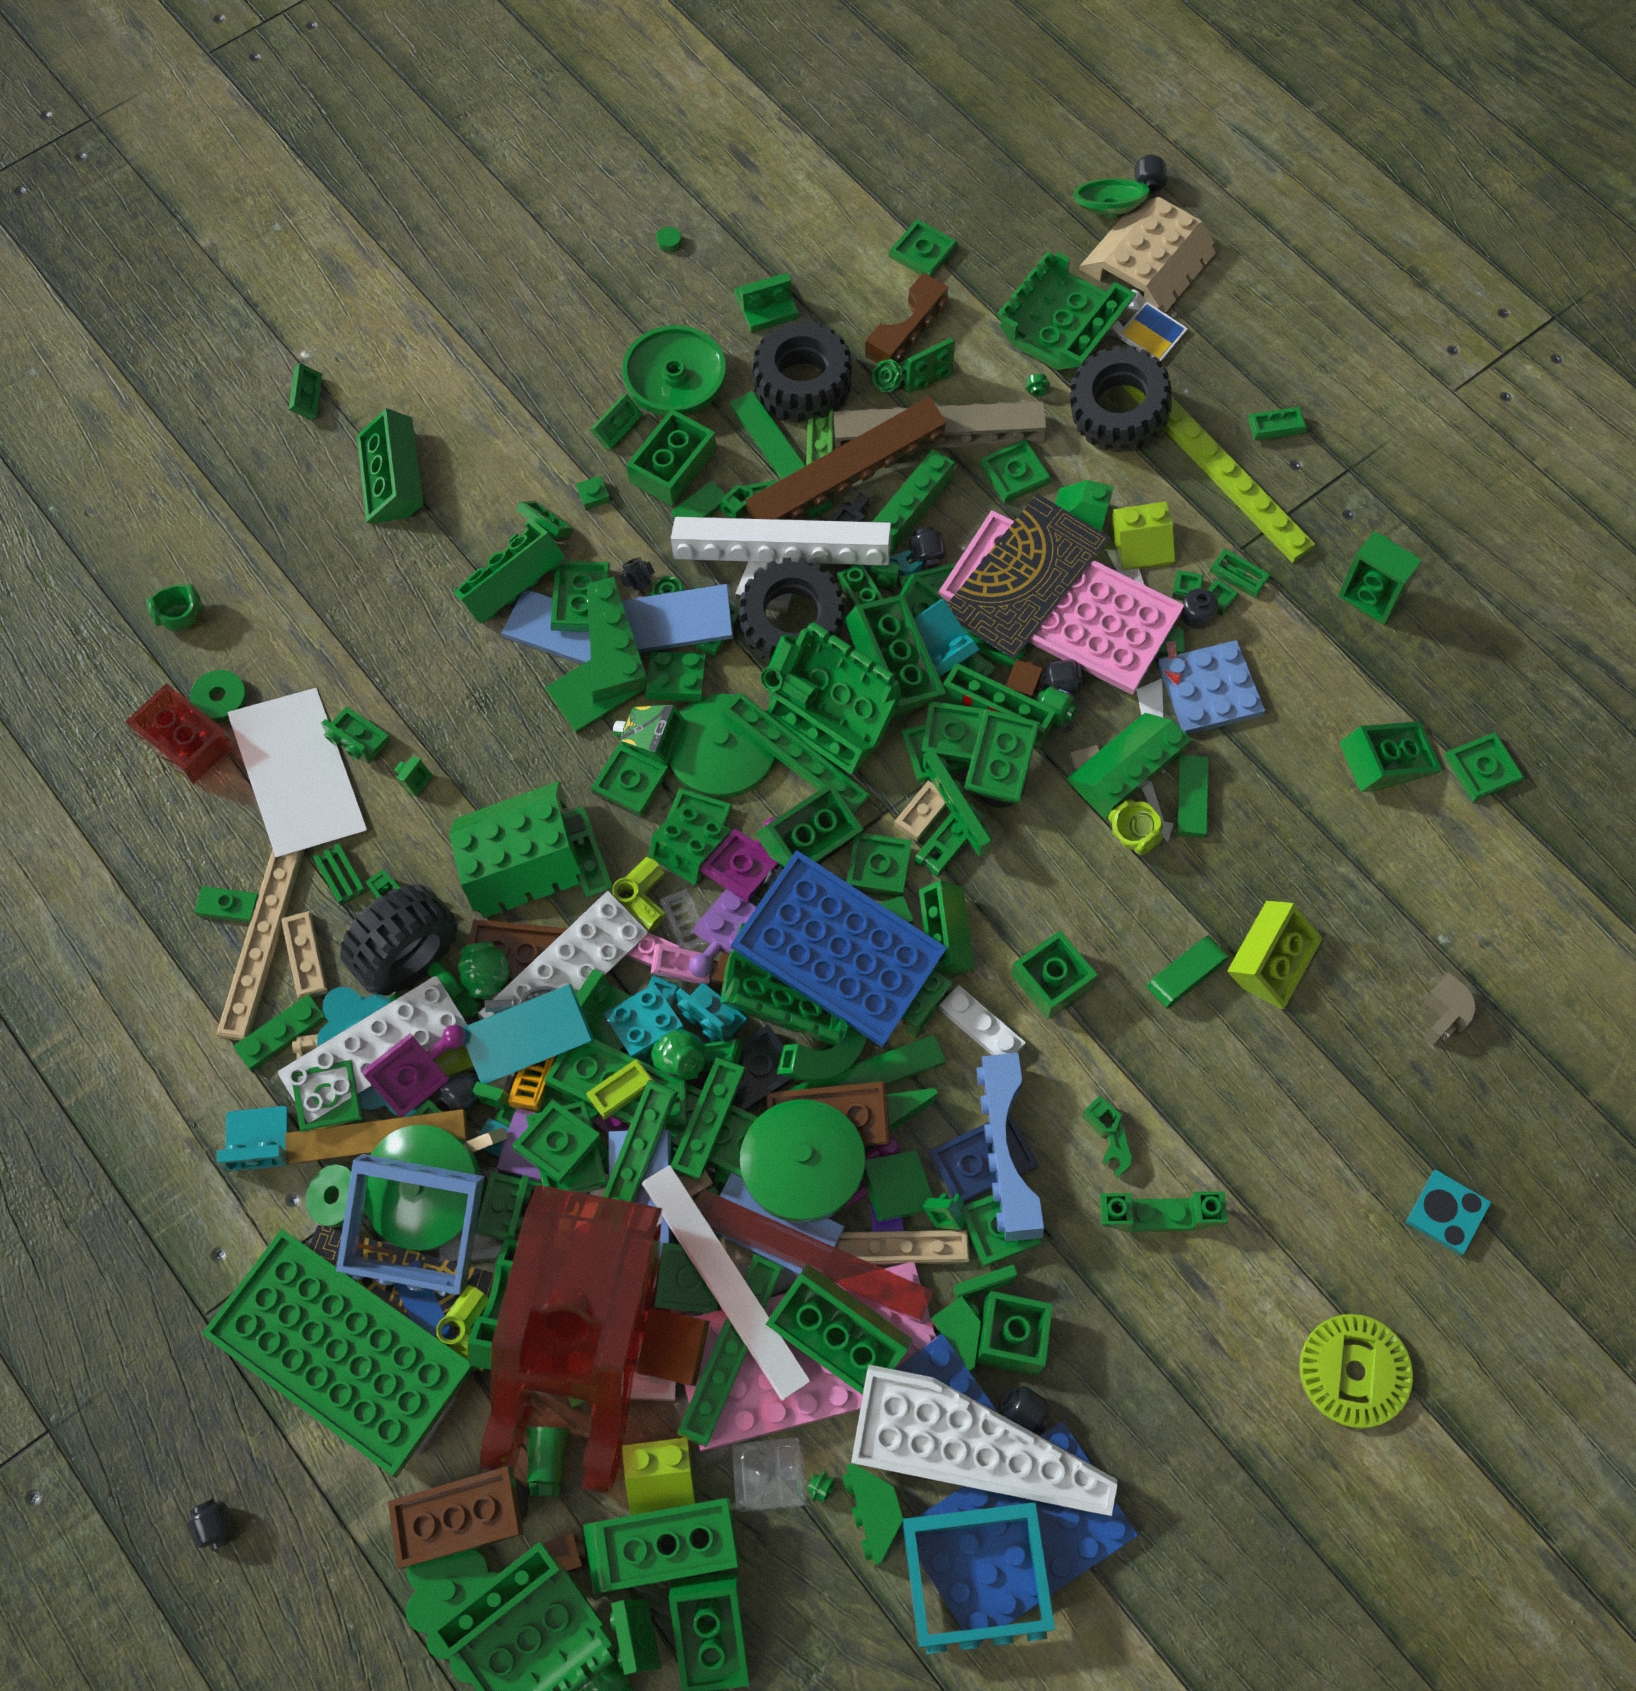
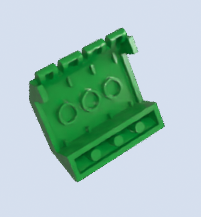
(1060, 314)
(851, 702)
(515, 850)
(769, 999)
(527, 1630)

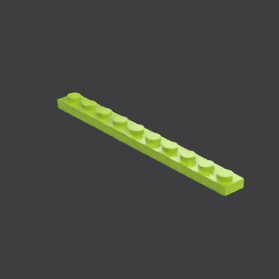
(1233, 481)

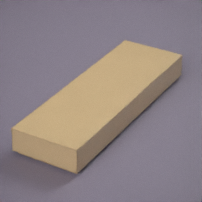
(304, 955)

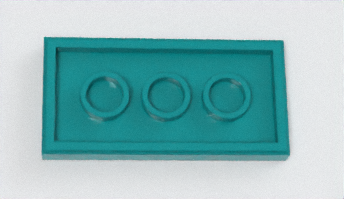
(527, 1034)

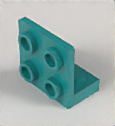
(944, 637)
(707, 1012)
(642, 1022)
(255, 1139)

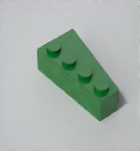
(509, 572)
(613, 651)

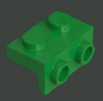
(356, 734)
(502, 1205)

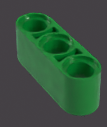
(1187, 972)

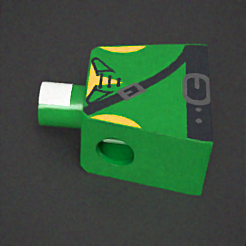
(651, 731)

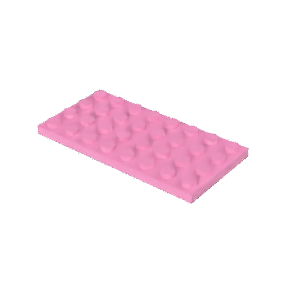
(1101, 621)
(755, 1407)

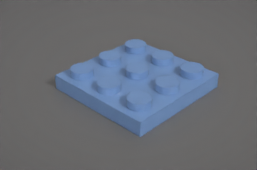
(1212, 688)

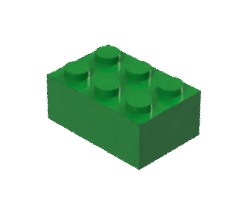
(671, 457)
(1379, 577)

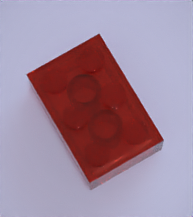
(179, 733)

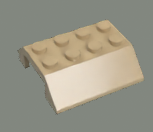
(1154, 251)

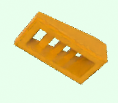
(533, 1104)

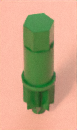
(455, 990)

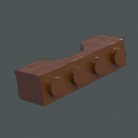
(926, 300)

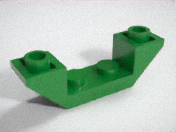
(1163, 1214)

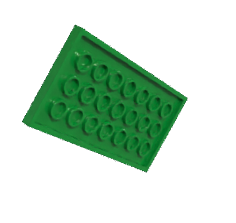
(339, 1352)

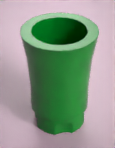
(546, 1459)

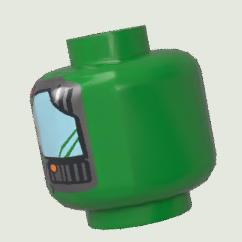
(1060, 701)

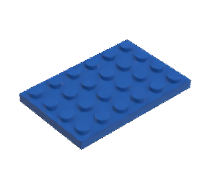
(838, 948)
(989, 1569)

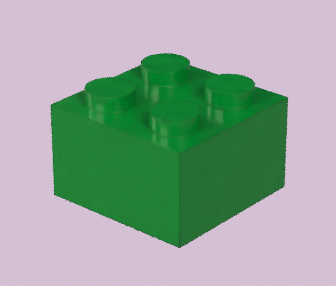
(1053, 974)
(1014, 1333)

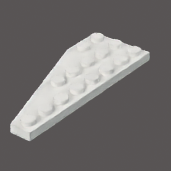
(942, 1435)

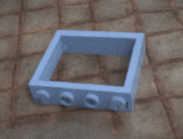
(391, 1273)

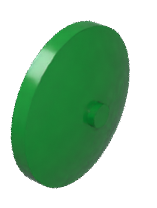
(674, 370)
(715, 754)
(802, 1161)
(418, 1214)

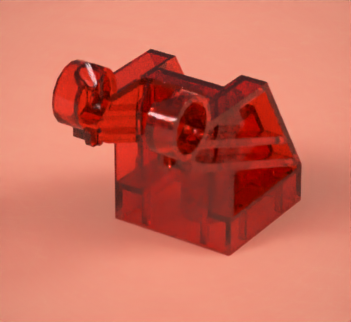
(573, 1322)

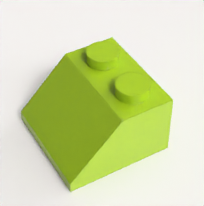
(1143, 536)
(658, 1475)

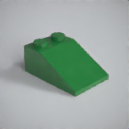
(1389, 755)
(709, 1632)

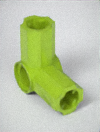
(638, 883)
(463, 1316)

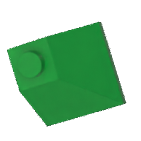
(1087, 501)

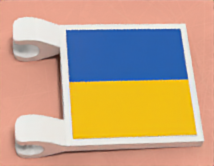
(1149, 329)

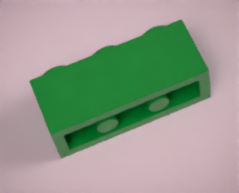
(947, 922)

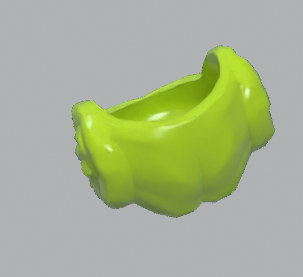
(1136, 826)

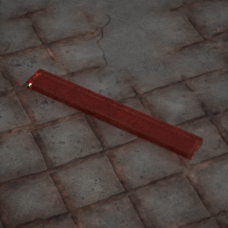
(801, 1249)

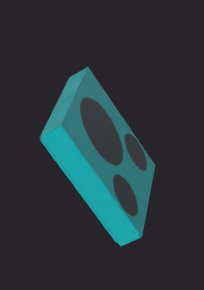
(1448, 1212)

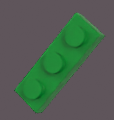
(279, 1033)

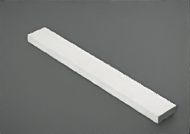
(725, 1282)

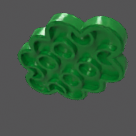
(440, 1589)

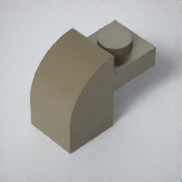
(1454, 1006)

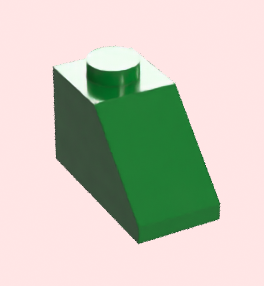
(961, 1328)

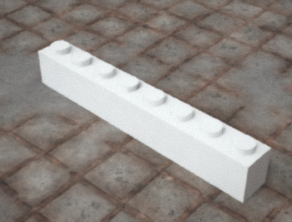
(777, 539)

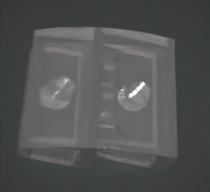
(769, 1475)

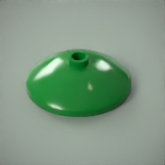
(1111, 196)

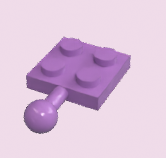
(719, 929)

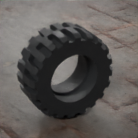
(799, 345)
(1116, 369)
(788, 579)
(398, 939)

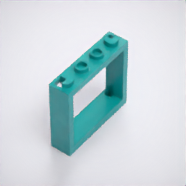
(967, 1519)

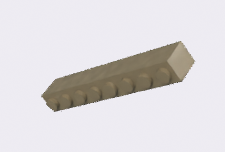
(965, 424)

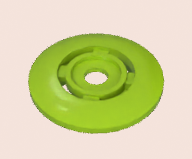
(1386, 1367)

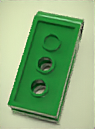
(630, 1552)

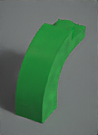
(830, 1060)

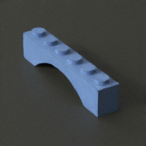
(1019, 1205)

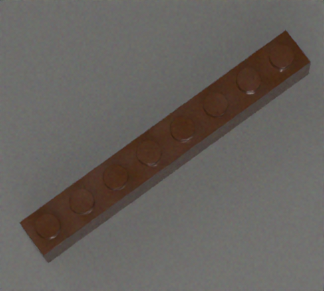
(849, 464)

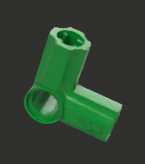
(790, 684)

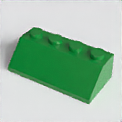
(389, 467)
(891, 638)
(1129, 762)
(837, 1329)

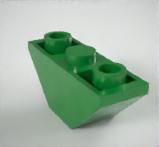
(875, 1511)

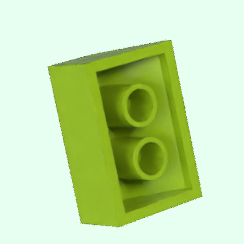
(1275, 953)

